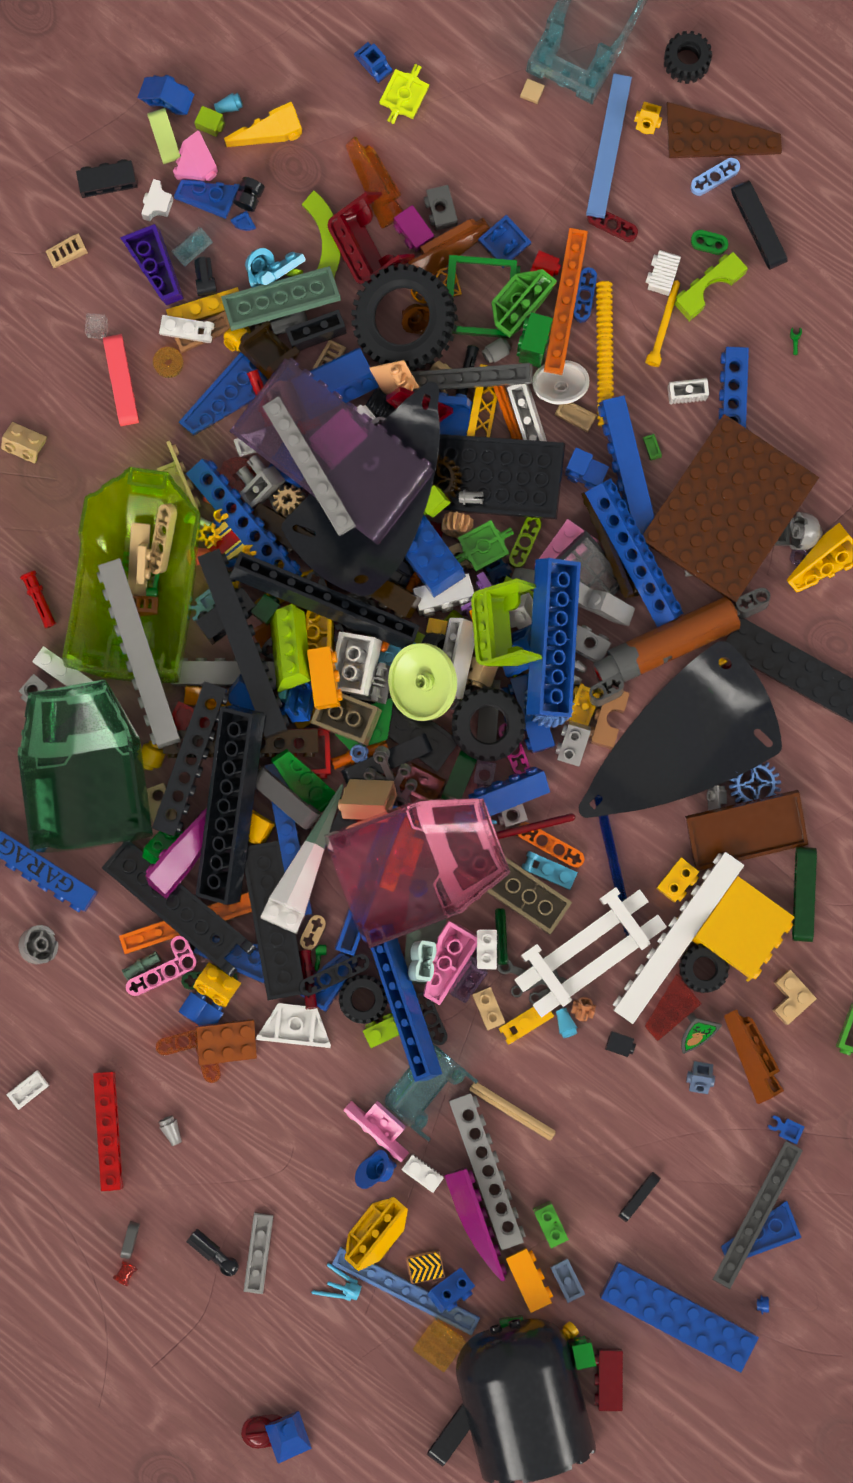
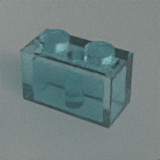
(191, 246)

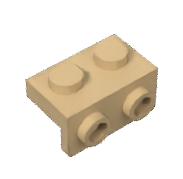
(22, 442)

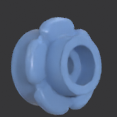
(354, 753)

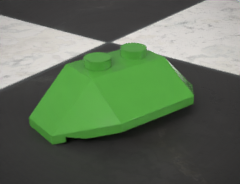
(519, 298)

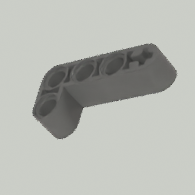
(283, 797)

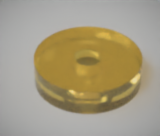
(174, 368)

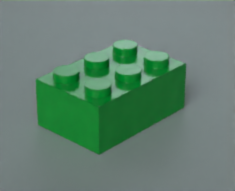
(534, 339)

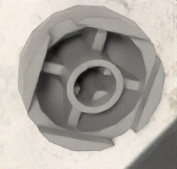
(804, 531)
(38, 945)

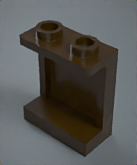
(265, 349)

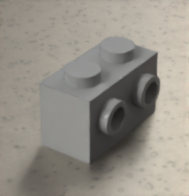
(574, 743)

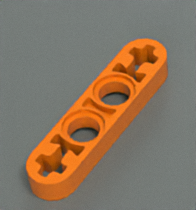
(548, 848)

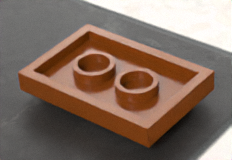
(226, 1042)

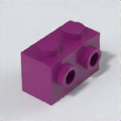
(412, 228)

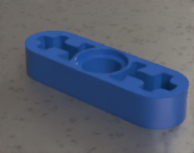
(592, 282)

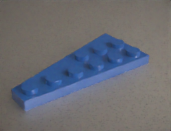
(226, 395)

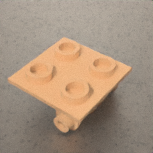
(393, 375)

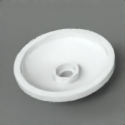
(564, 387)

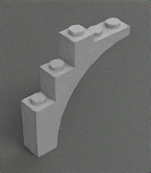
(595, 601)

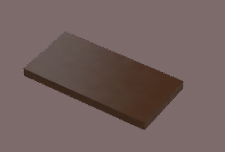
(747, 829)

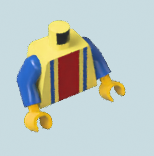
(230, 543)

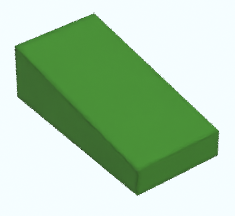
(652, 447)

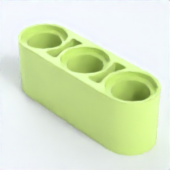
(164, 135)

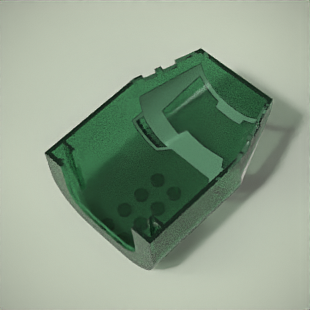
(81, 770)

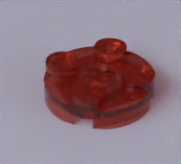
(233, 465)

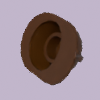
(415, 318)

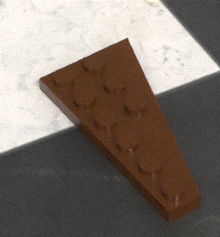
(707, 135)

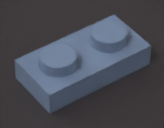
(567, 1280)

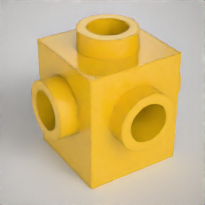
(648, 118)

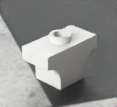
(156, 202)

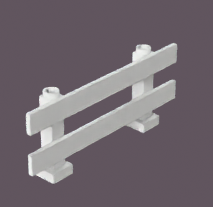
(619, 913)

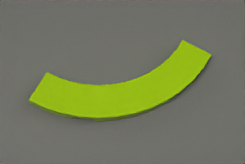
(321, 214)

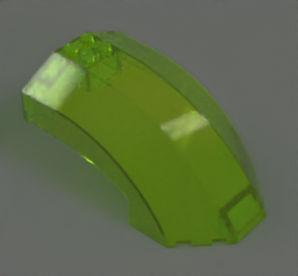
(104, 537)

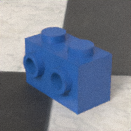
(451, 1290)

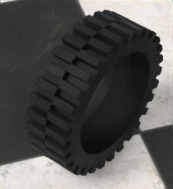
(440, 321)

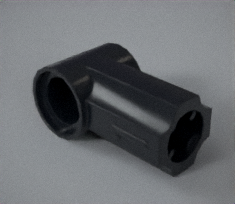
(205, 281)

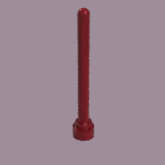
(535, 826)

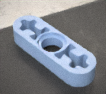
(729, 174)

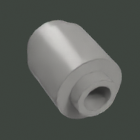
(496, 350)

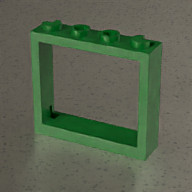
(453, 259)

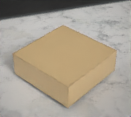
(532, 91)

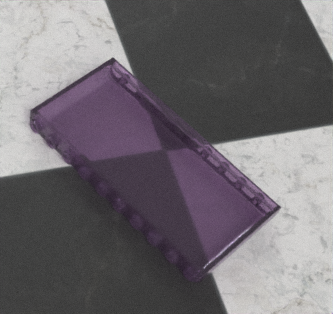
(363, 463)

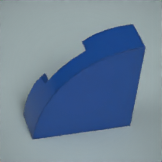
(243, 222)

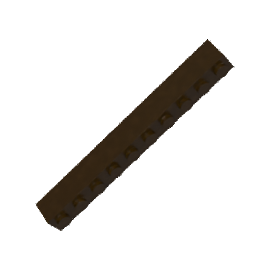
(389, 594)

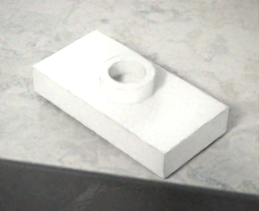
(28, 1089)

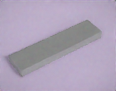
(258, 1253)

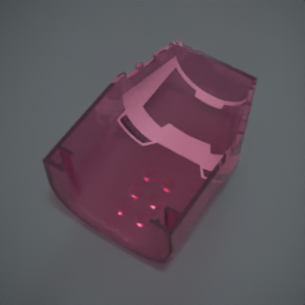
(416, 865)

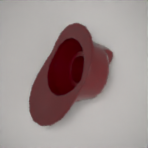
(255, 1433)

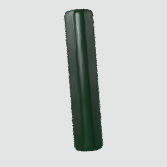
(500, 921)

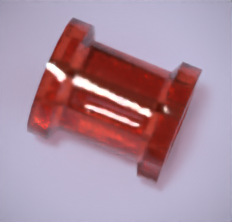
(125, 1273)

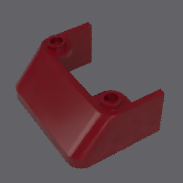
(355, 243)

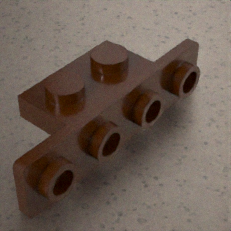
(428, 783)

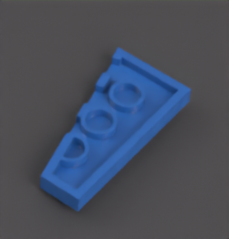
(244, 963)
(778, 1230)

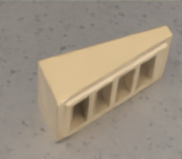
(69, 257)
(333, 345)

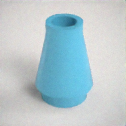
(229, 104)
(565, 1023)

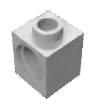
(32, 681)
(521, 816)

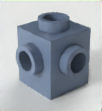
(700, 1077)

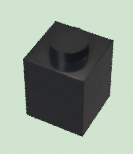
(620, 1044)

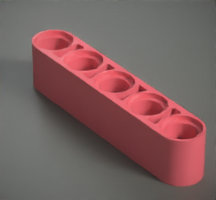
(120, 380)

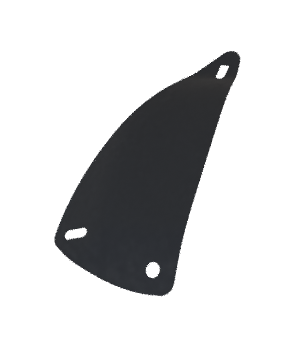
(353, 553)
(688, 737)

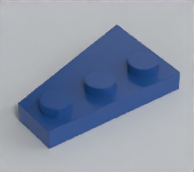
(326, 997)

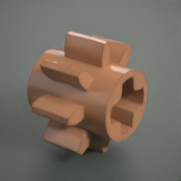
(583, 1009)

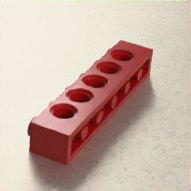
(108, 1131)

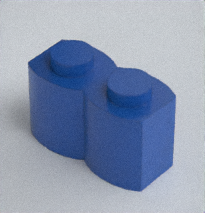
(201, 1011)

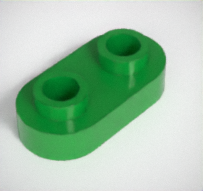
(709, 241)

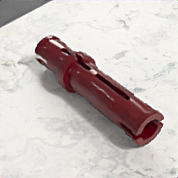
(308, 969)

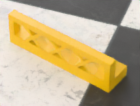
(474, 418)

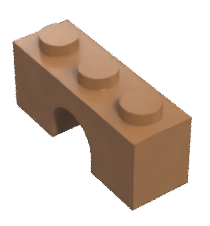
(603, 733)

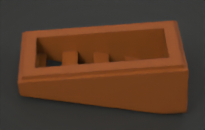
(145, 600)

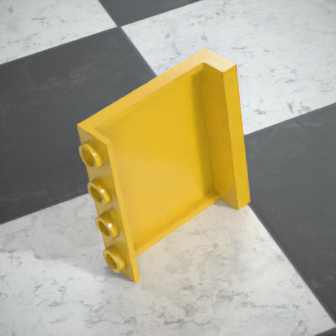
(744, 928)

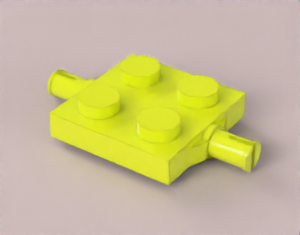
(404, 94)

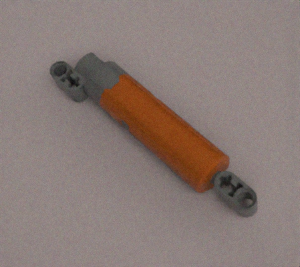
(671, 642)

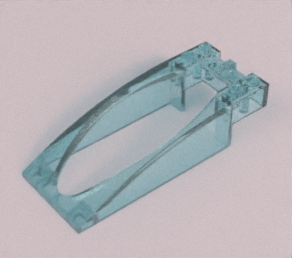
(585, 83)

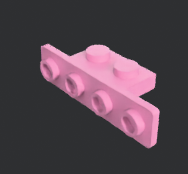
(381, 1126)

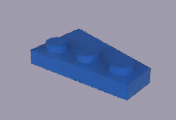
(206, 196)

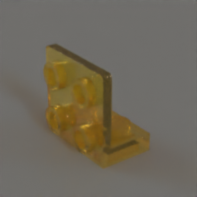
(439, 1344)

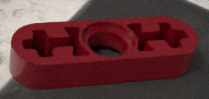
(627, 225)

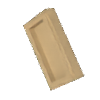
(576, 415)

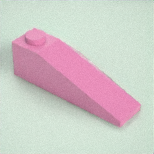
(195, 160)
(452, 952)

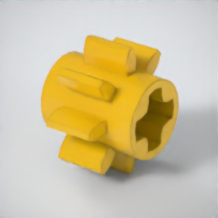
(211, 539)

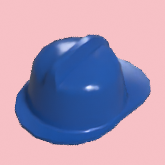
(374, 1169)

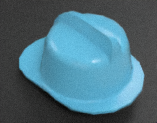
(257, 261)

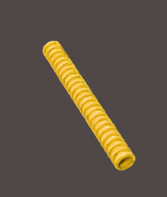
(604, 343)

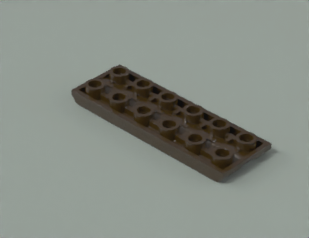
(625, 582)

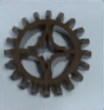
(450, 482)

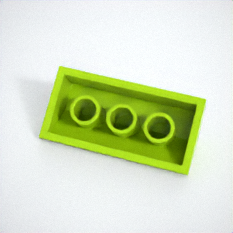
(290, 647)

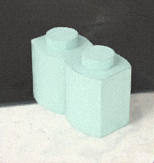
(422, 957)

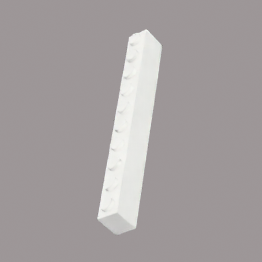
(679, 936)

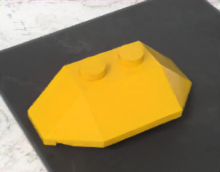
(375, 1233)

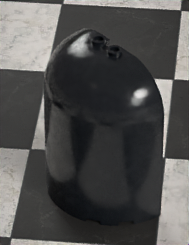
(524, 1402)

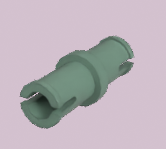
(141, 965)

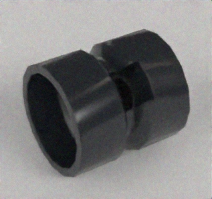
(243, 197)

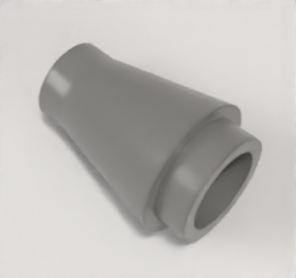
(170, 1129)

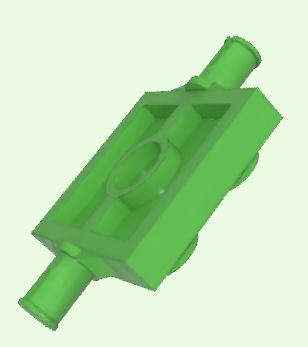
(483, 545)

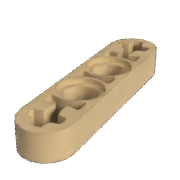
(166, 516)

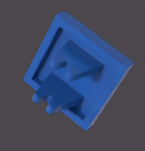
(504, 240)

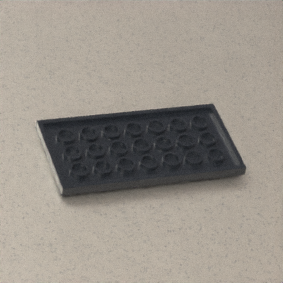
(513, 474)

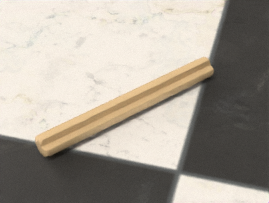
(512, 1110)

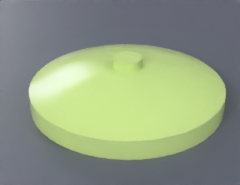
(422, 681)

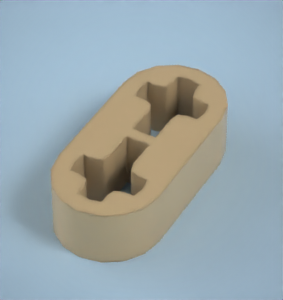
(317, 934)

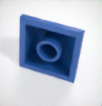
(288, 1437)

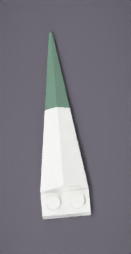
(291, 896)

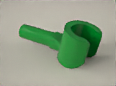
(795, 338)
(153, 591)
(320, 950)

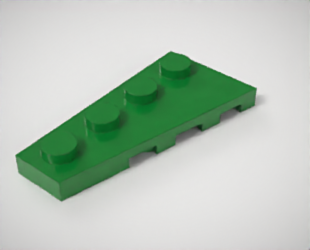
(303, 780)

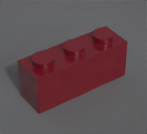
(609, 1380)

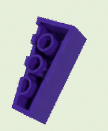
(154, 261)

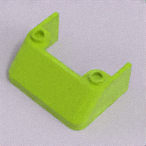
(493, 627)

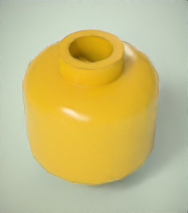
(232, 338)
(152, 756)

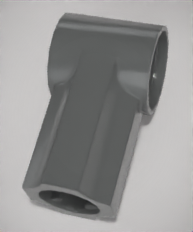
(280, 324)

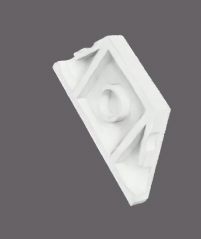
(295, 1026)

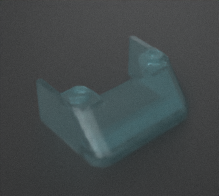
(411, 1098)

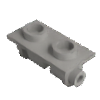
(716, 797)

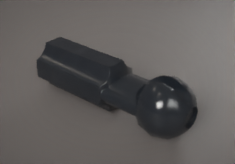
(211, 1251)

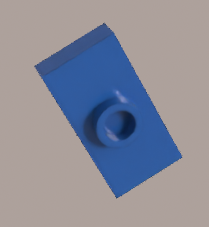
(373, 61)

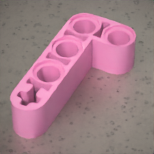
(160, 971)

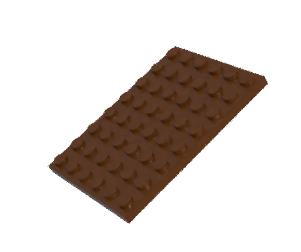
(729, 508)

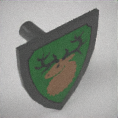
(698, 1033)

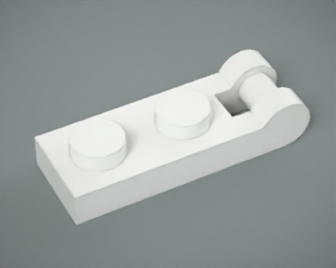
(186, 328)

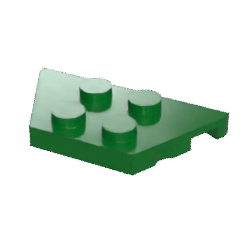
(381, 730)

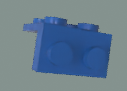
(458, 421)

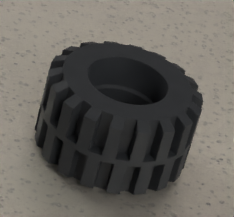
(687, 71)
(695, 983)
(350, 987)

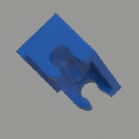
(300, 703)

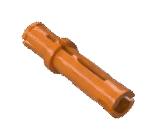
(346, 759)

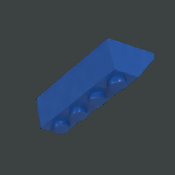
(347, 375)

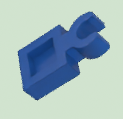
(788, 1130)

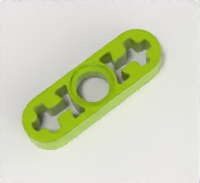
(517, 544)

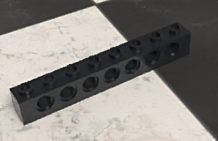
(162, 822)

